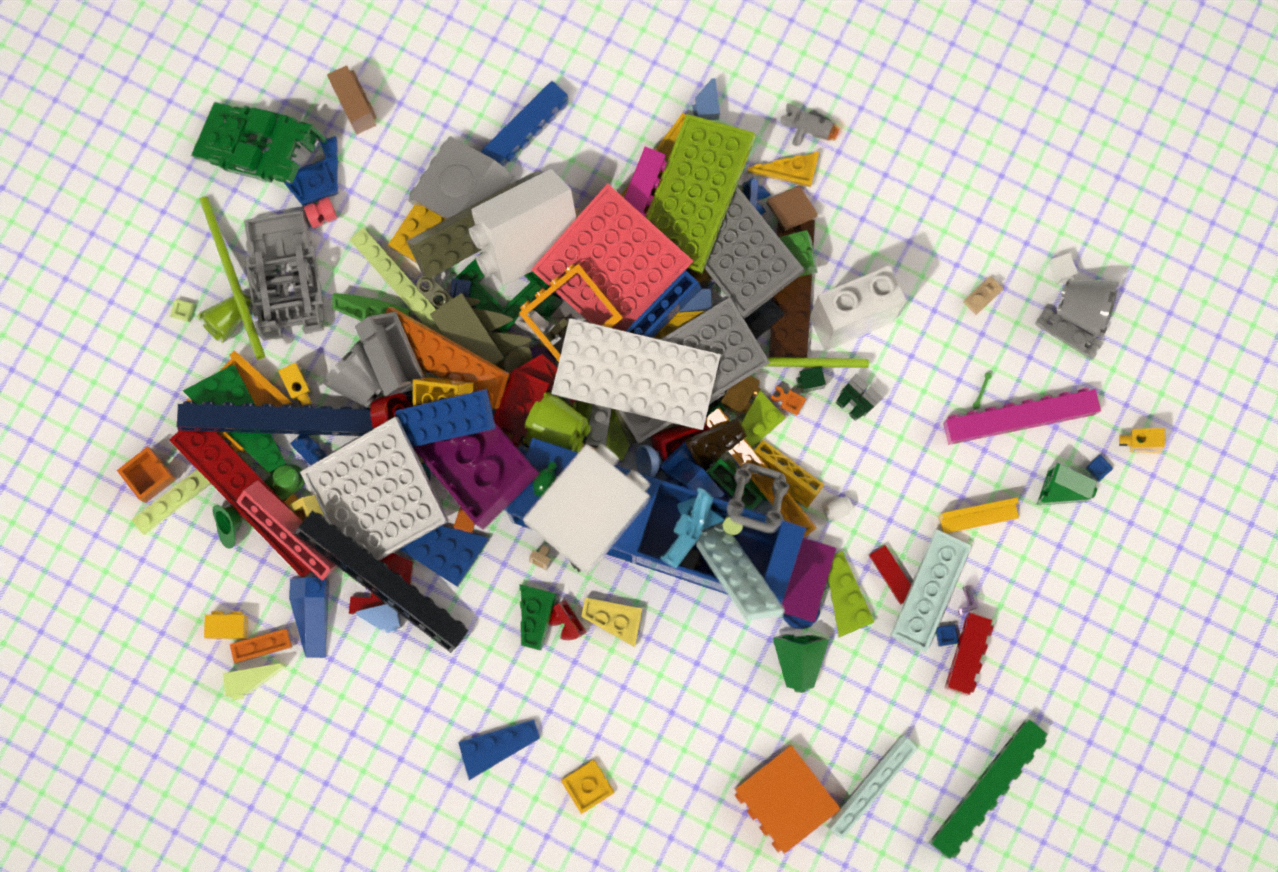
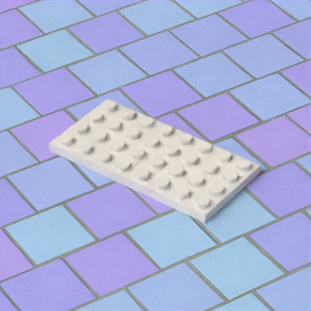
(636, 374)

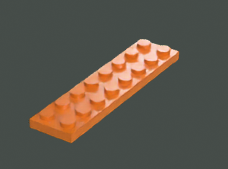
(451, 360)

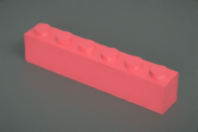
(282, 525)

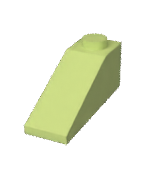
(246, 681)

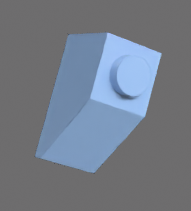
(381, 617)

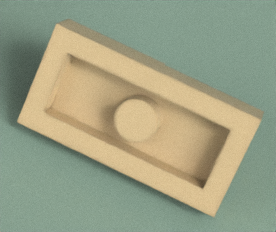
(983, 295)

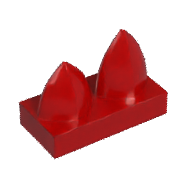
(564, 614)

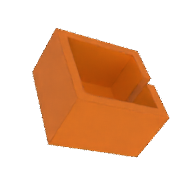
(146, 474)

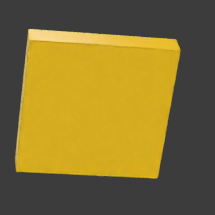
(587, 786)

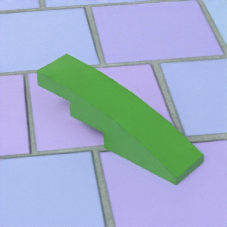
(362, 307)

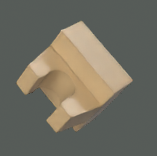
(540, 558)

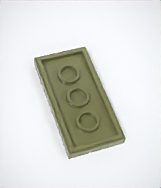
(462, 326)

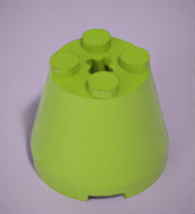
(556, 424)

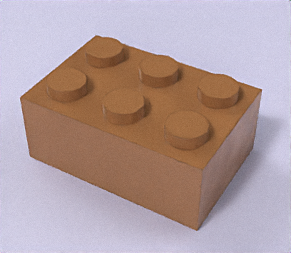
(352, 99)

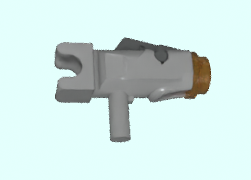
(809, 122)

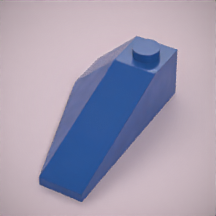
(310, 610)

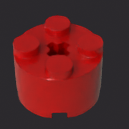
(384, 408)

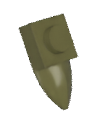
(557, 331)

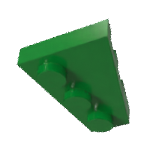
(536, 613)

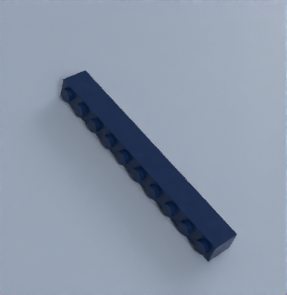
(273, 420)

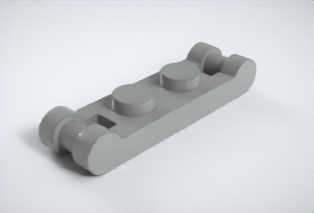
(1068, 333)

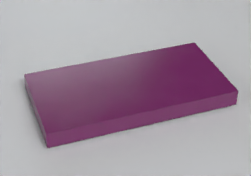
(808, 580)

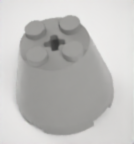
(1088, 304)
(354, 377)

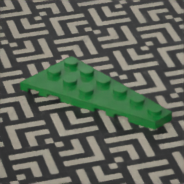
(229, 387)

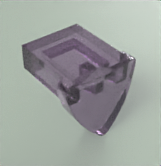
(971, 598)

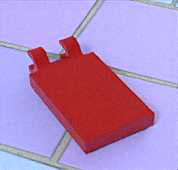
(517, 403)

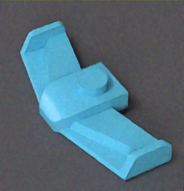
(689, 529)

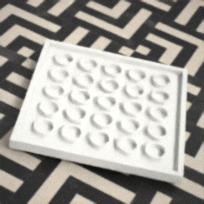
(377, 491)

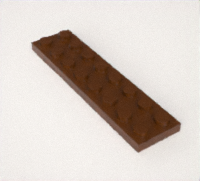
(791, 332)

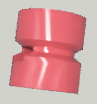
(320, 212)

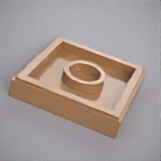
(792, 208)

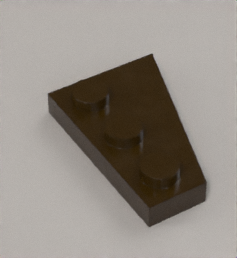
(711, 444)

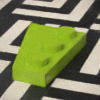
(761, 419)

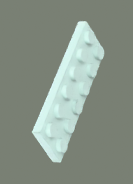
(930, 591)

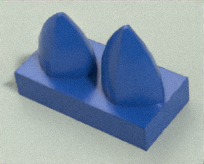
(755, 192)
(308, 449)

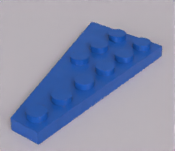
(447, 552)

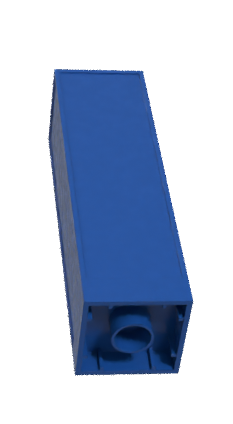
(654, 534)

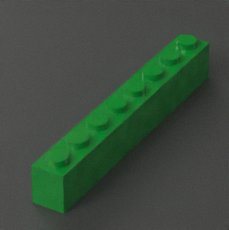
(988, 788)

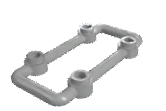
(736, 506)

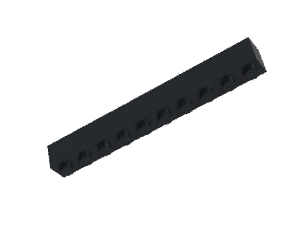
(381, 581)

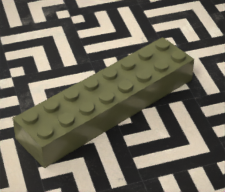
(450, 240)

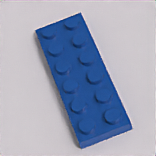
(447, 418)

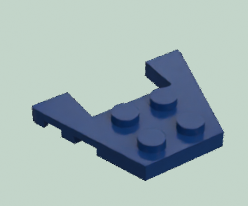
(317, 179)

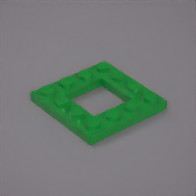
(487, 302)

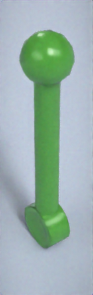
(976, 405)

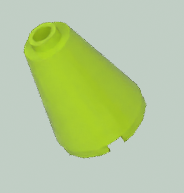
(222, 318)

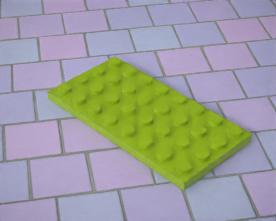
(699, 185)

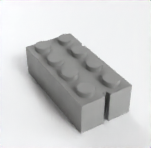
(389, 353)

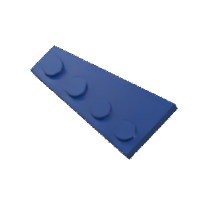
(494, 747)

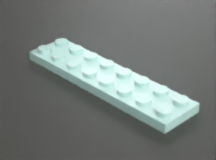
(737, 574)

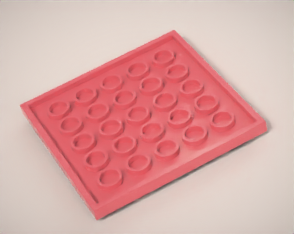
(620, 254)

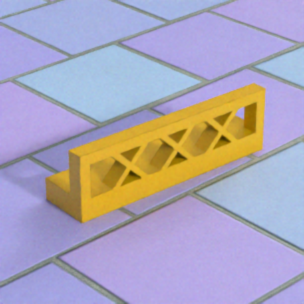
(798, 486)
(979, 516)

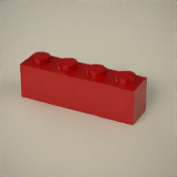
(968, 654)

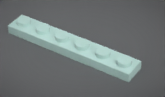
(872, 787)

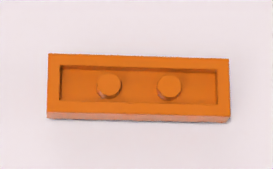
(260, 646)

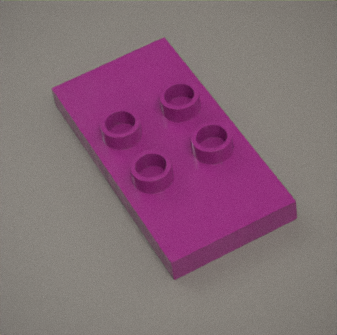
(479, 471)

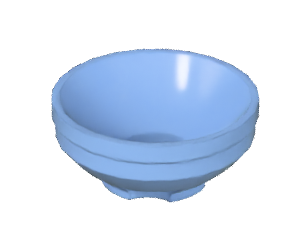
(648, 460)

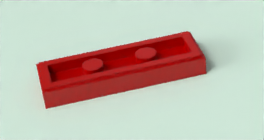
(891, 573)

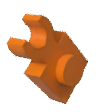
(791, 402)

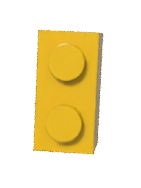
(226, 625)

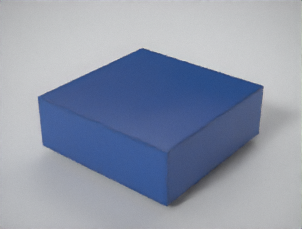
(1099, 468)
(946, 635)

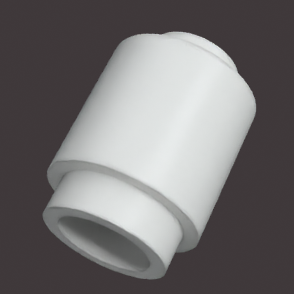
(838, 508)

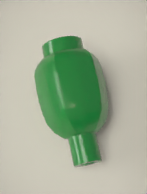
(544, 480)

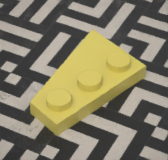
(614, 618)

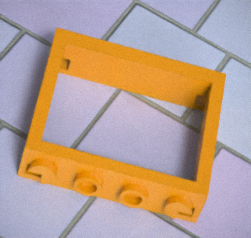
(555, 284)

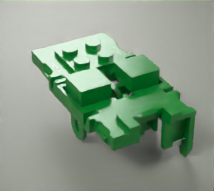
(226, 139)

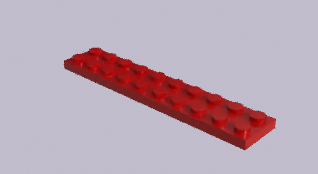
(230, 478)

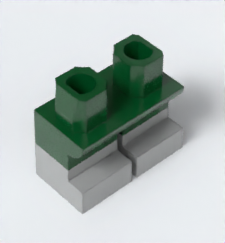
(852, 391)

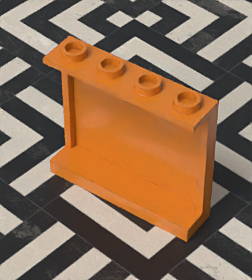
(786, 800)

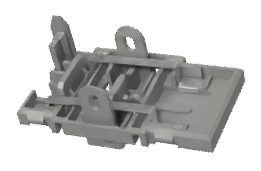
(276, 242)

